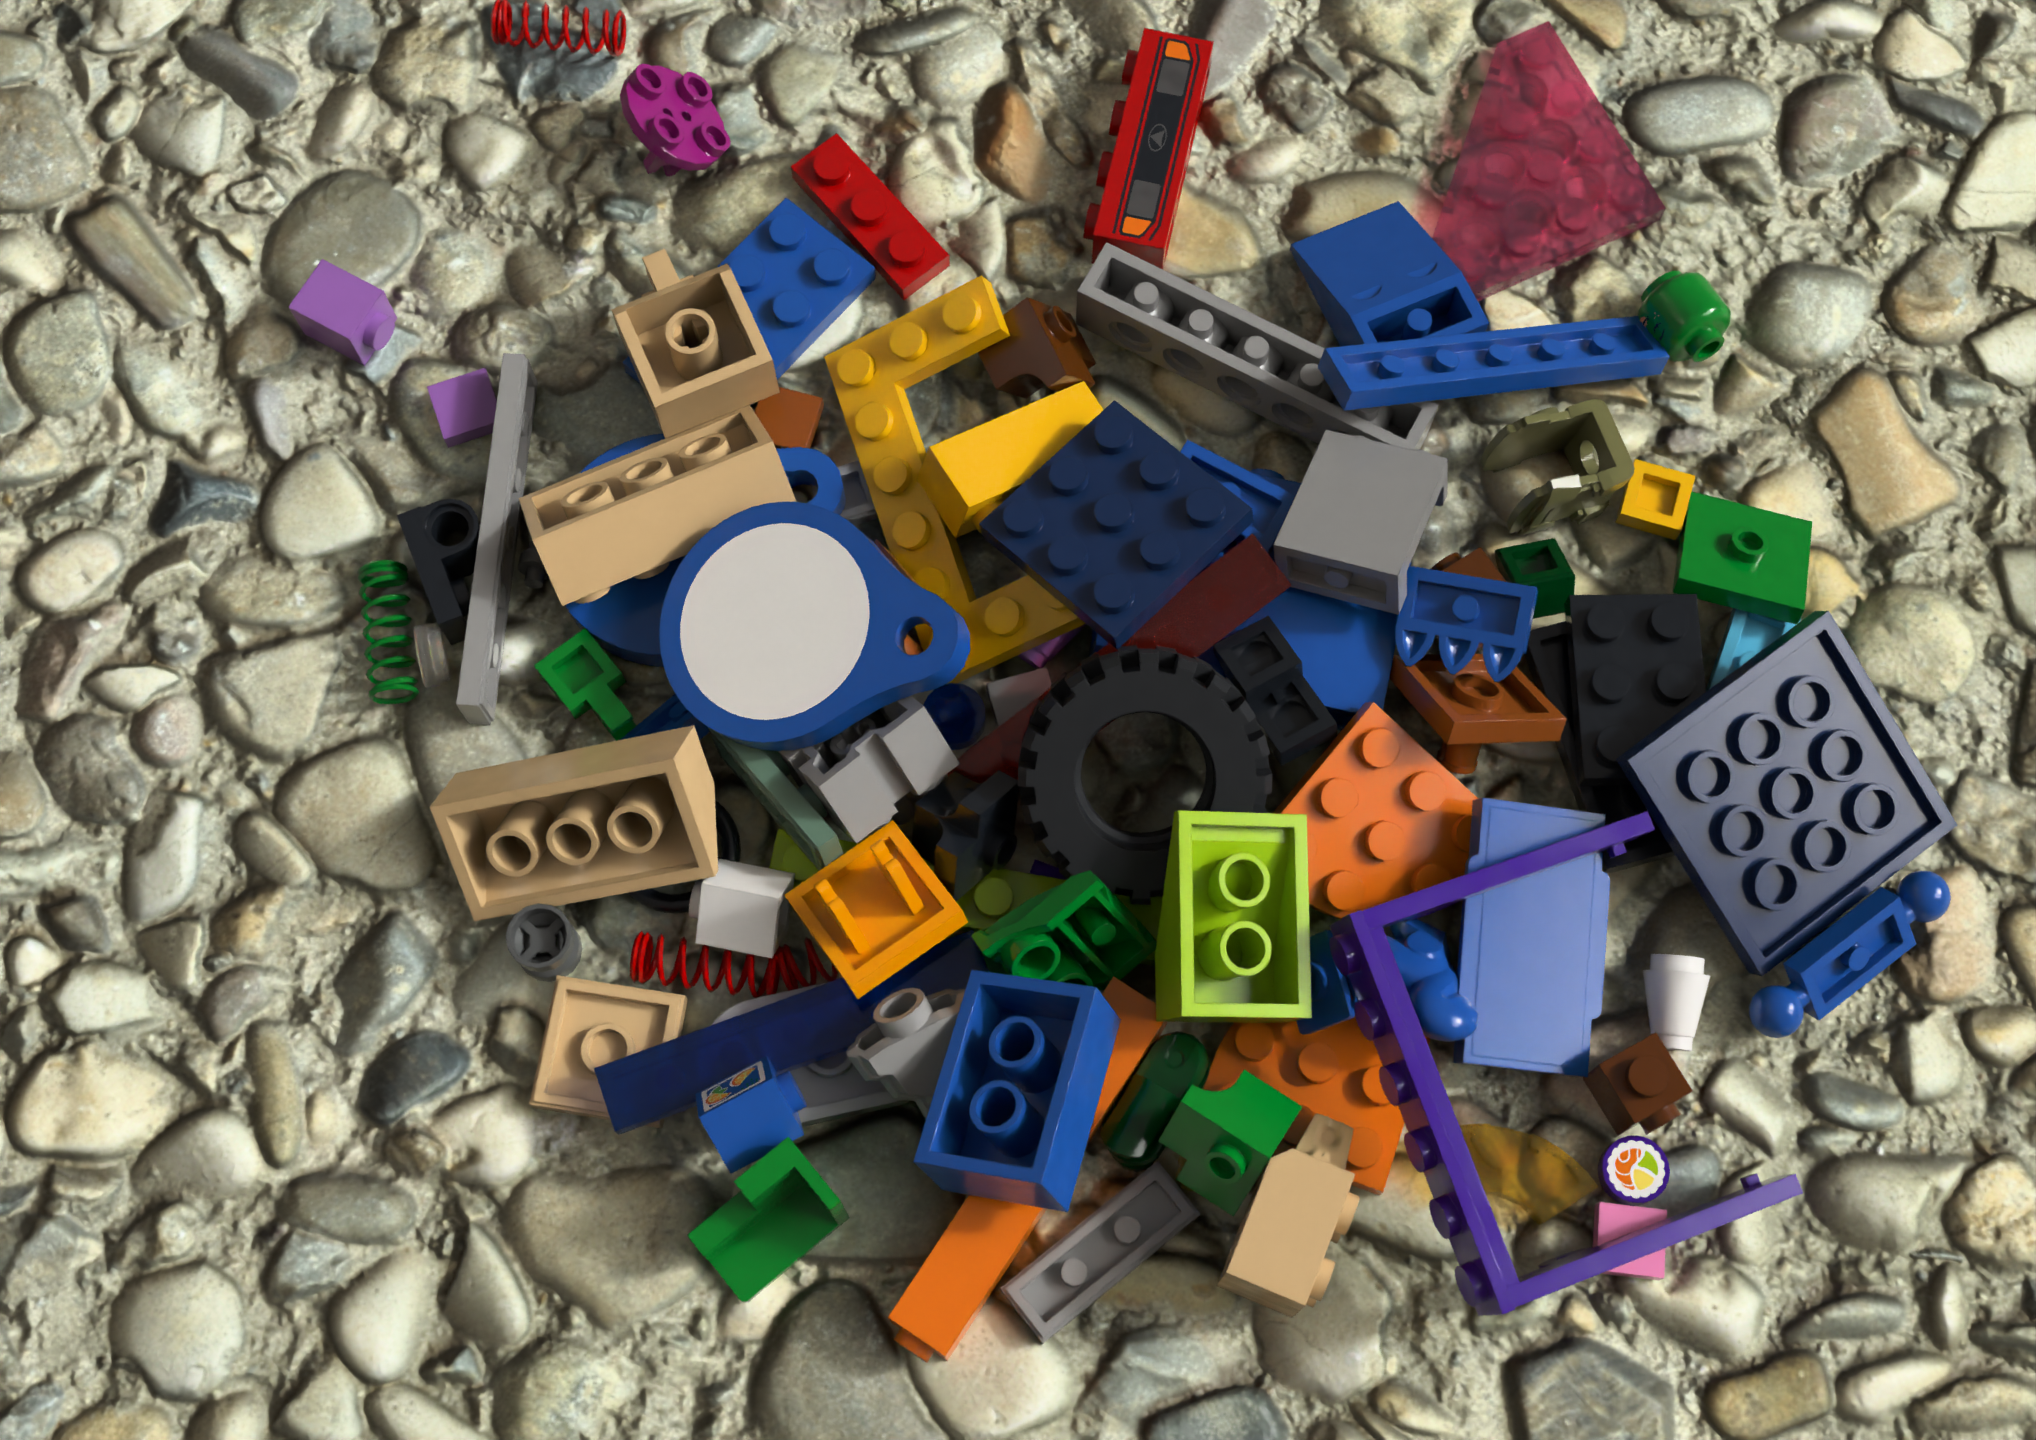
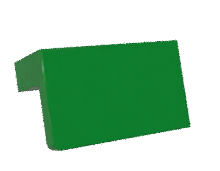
(770, 1222)

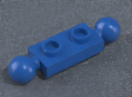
(1849, 954)

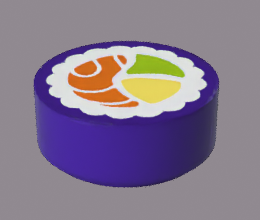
(1633, 1170)

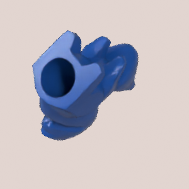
(1430, 981)

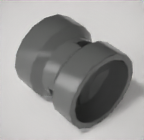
(535, 933)

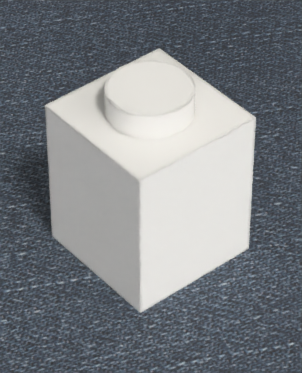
(742, 908)

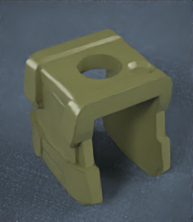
(1575, 432)

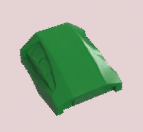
(1069, 935)

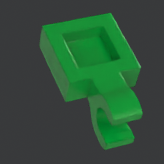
(585, 680)

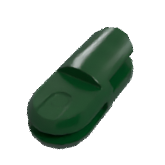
(1152, 1097)

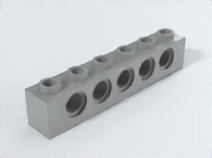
(1230, 352)

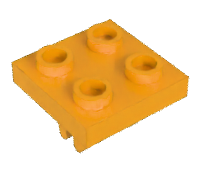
(876, 909)

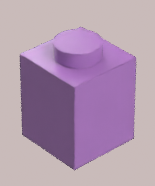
(344, 312)

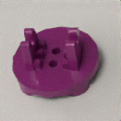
(673, 119)

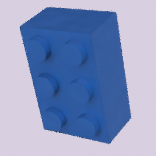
(1018, 1090)

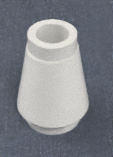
(1675, 998)

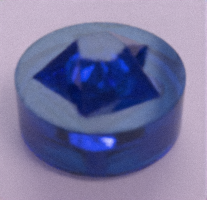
(957, 714)

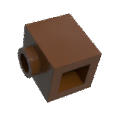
(1638, 1086)

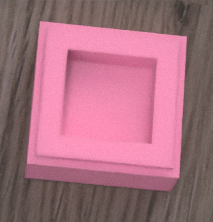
(1619, 1220)

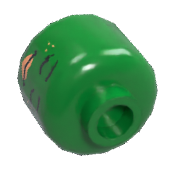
(1685, 315)

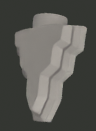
(908, 1043)

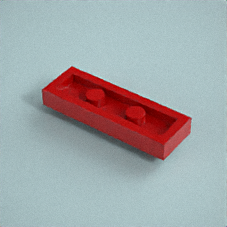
(870, 216)

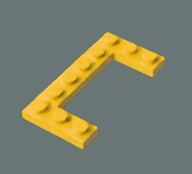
(871, 390)

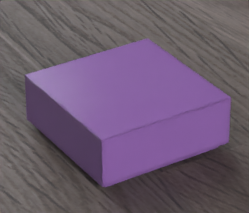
(464, 406)

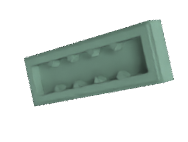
(794, 809)

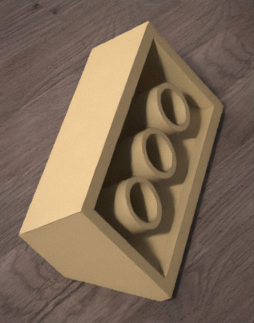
(651, 504)
(581, 823)

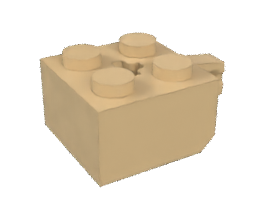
(694, 346)
(1292, 1219)

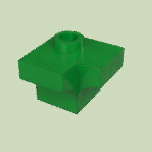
(1228, 1137)

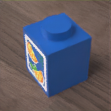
(751, 1112)

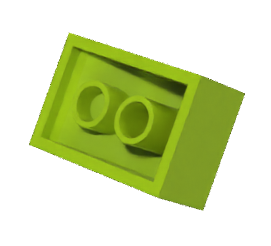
(1235, 920)

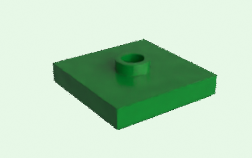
(1744, 558)

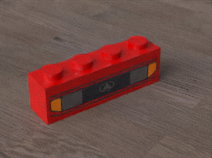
(1152, 146)

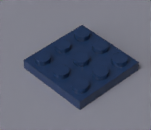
(1116, 523)

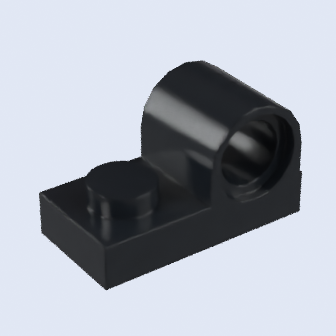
(443, 566)

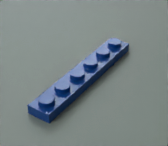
(1490, 362)

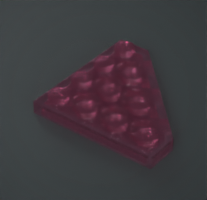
(1538, 171)

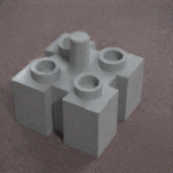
(873, 766)

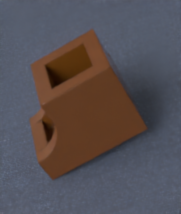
(1040, 351)

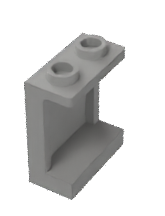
(1360, 520)

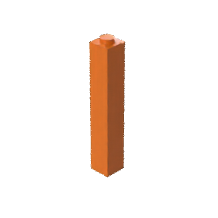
(990, 1231)

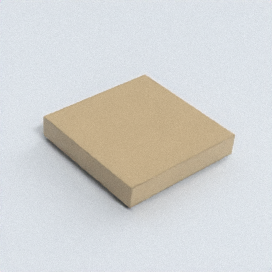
(594, 1026)

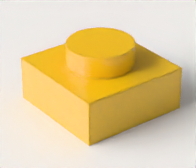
(1655, 499)

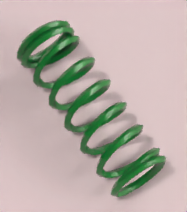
(384, 581)

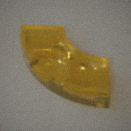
(1526, 1170)

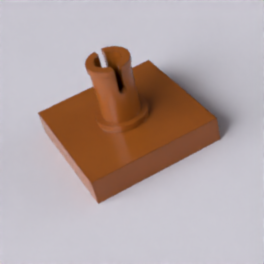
(1474, 708)

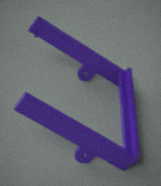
(1434, 1135)

